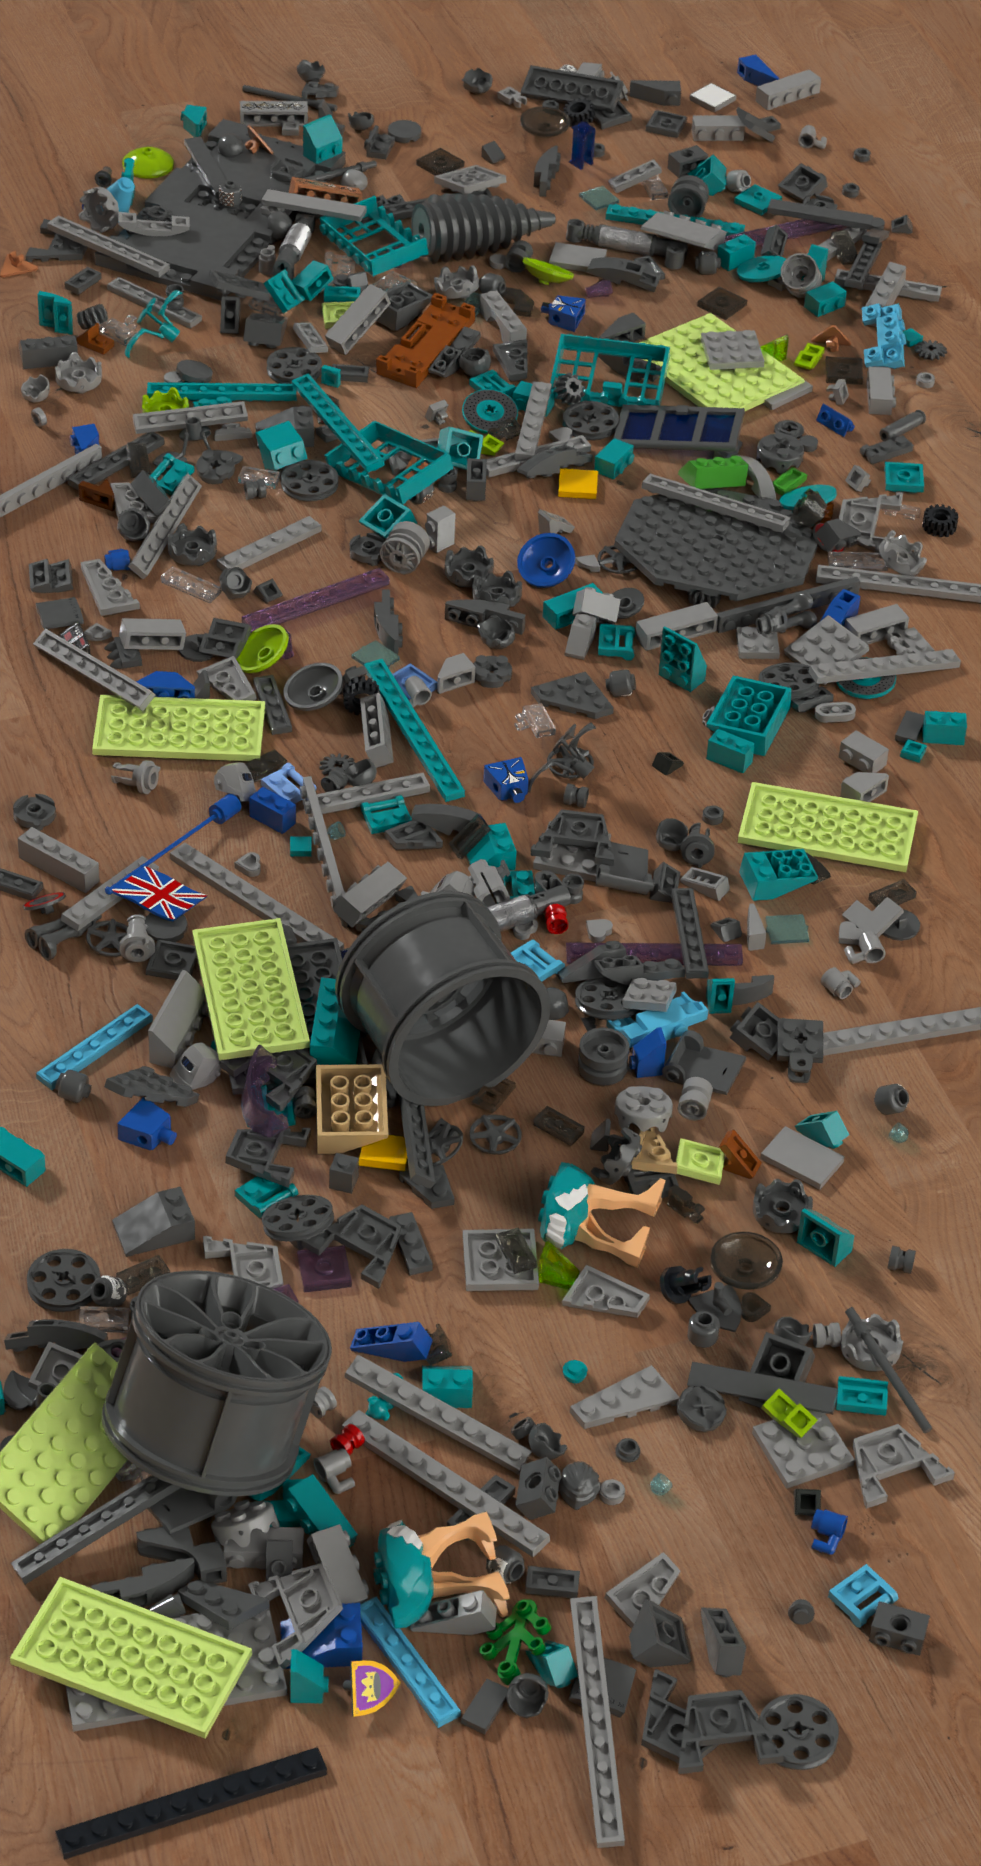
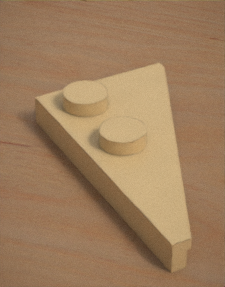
(654, 1154)

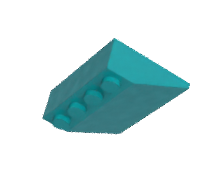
(751, 711)

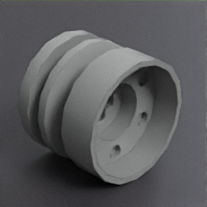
(796, 267)
(405, 547)

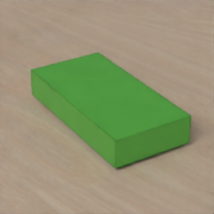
(789, 481)

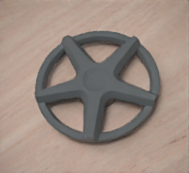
(616, 559)
(566, 760)
(109, 939)
(495, 1134)
(442, 1144)

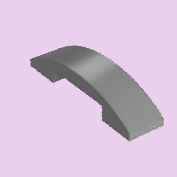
(153, 228)
(763, 484)

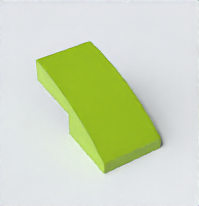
(809, 356)
(490, 445)
(789, 1414)

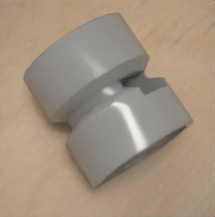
(695, 1098)

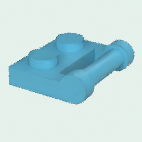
(526, 956)
(857, 1589)

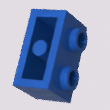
(272, 810)

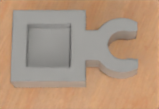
(511, 96)

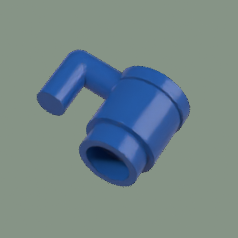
(117, 559)
(831, 1525)

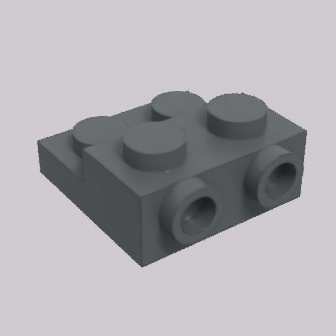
(803, 183)
(756, 1031)

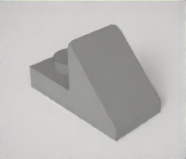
(553, 523)

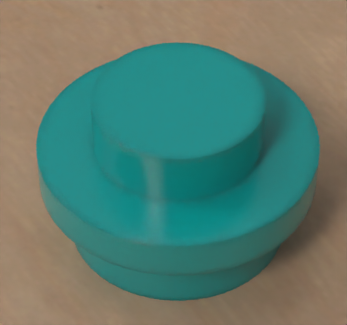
(575, 1371)

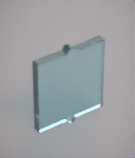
(599, 198)
(374, 652)
(787, 929)

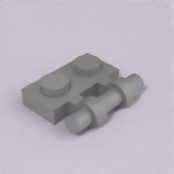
(908, 642)

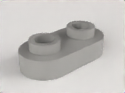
(835, 712)

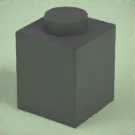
(344, 1173)

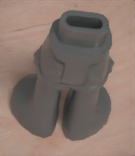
(777, 620)
(47, 939)

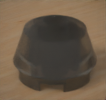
(809, 509)

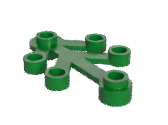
(522, 1613)

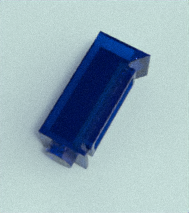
(583, 145)

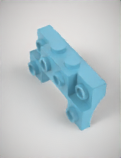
(889, 336)
(680, 1014)

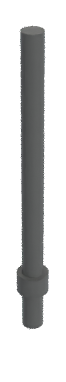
(286, 97)
(360, 166)
(863, 1331)

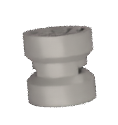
(826, 1335)

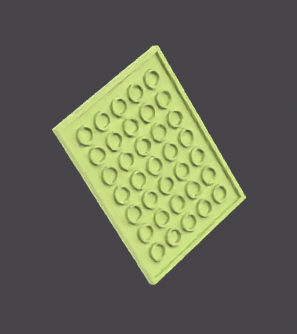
(722, 388)

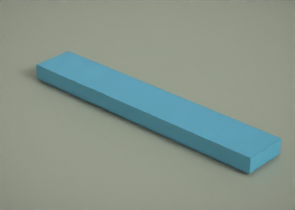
(96, 1045)
(408, 1663)

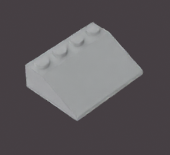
(685, 230)

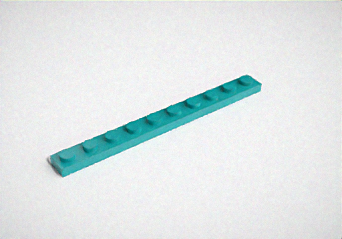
(338, 423)
(415, 731)

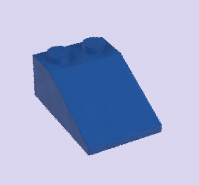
(338, 1641)

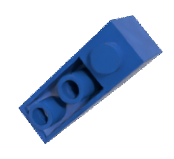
(755, 70)
(843, 606)
(397, 1341)

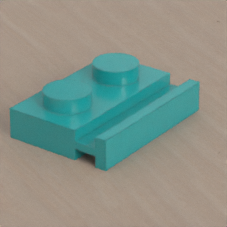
(862, 1395)

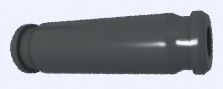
(903, 425)

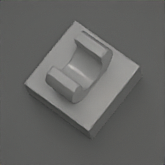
(839, 390)
(437, 412)
(858, 478)

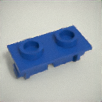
(834, 420)

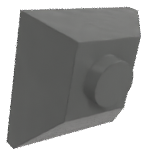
(659, 1637)

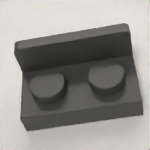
(378, 144)

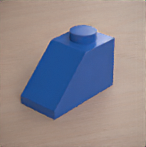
(649, 1055)

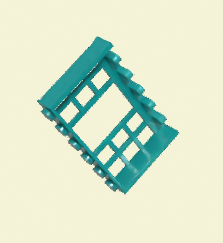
(412, 249)
(614, 348)
(439, 462)

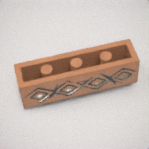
(325, 190)

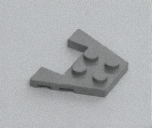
(864, 513)
(248, 1261)
(891, 1453)
(309, 1603)

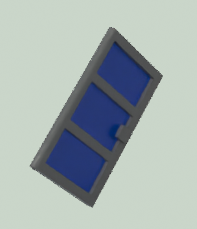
(680, 427)

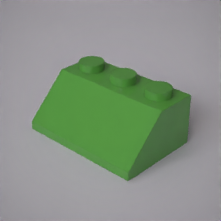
(715, 472)

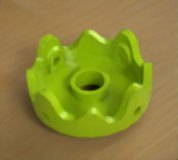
(164, 401)

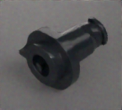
(679, 1284)

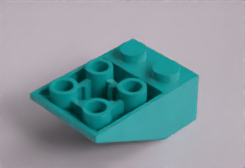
(681, 661)
(775, 872)

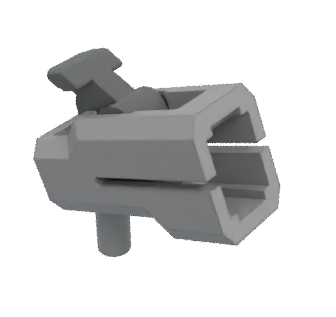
(488, 877)

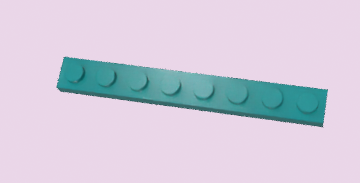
(640, 216)
(235, 391)

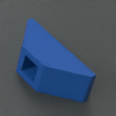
(168, 685)

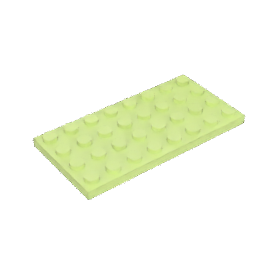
(180, 728)
(828, 826)
(250, 988)
(61, 1452)
(131, 1657)

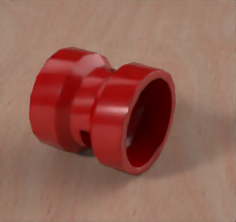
(556, 919)
(349, 1439)

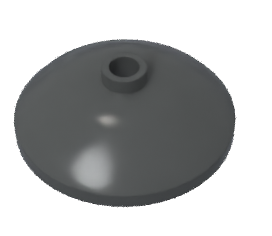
(313, 686)

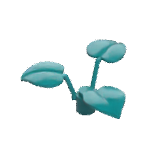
(167, 329)

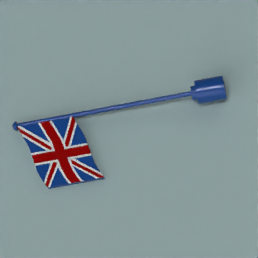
(160, 892)

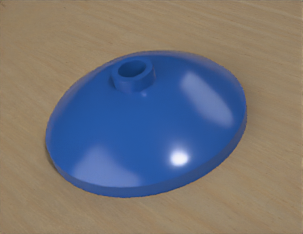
(544, 551)

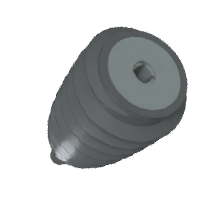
(473, 224)

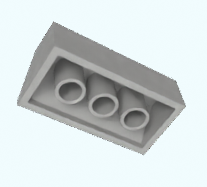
(177, 1021)

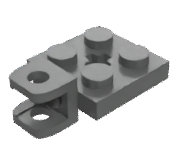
(799, 1056)

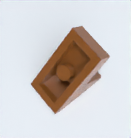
(94, 341)
(739, 1156)

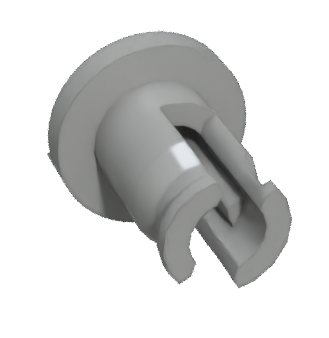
(144, 775)
(137, 944)

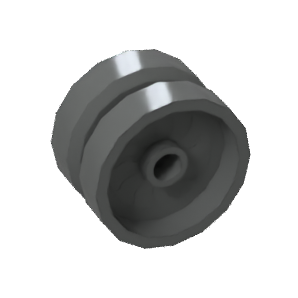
(688, 196)
(603, 1056)

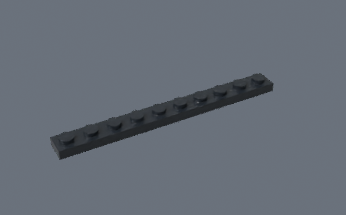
(190, 1803)

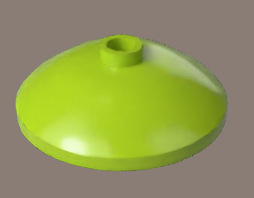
(150, 162)
(546, 271)
(263, 648)

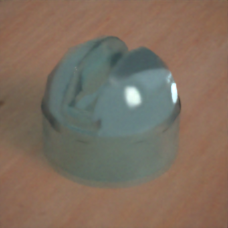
(336, 831)
(899, 1133)
(660, 1485)

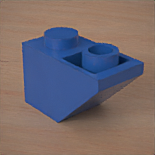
(84, 437)

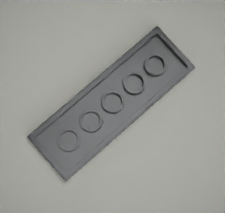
(565, 86)

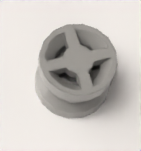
(323, 1401)

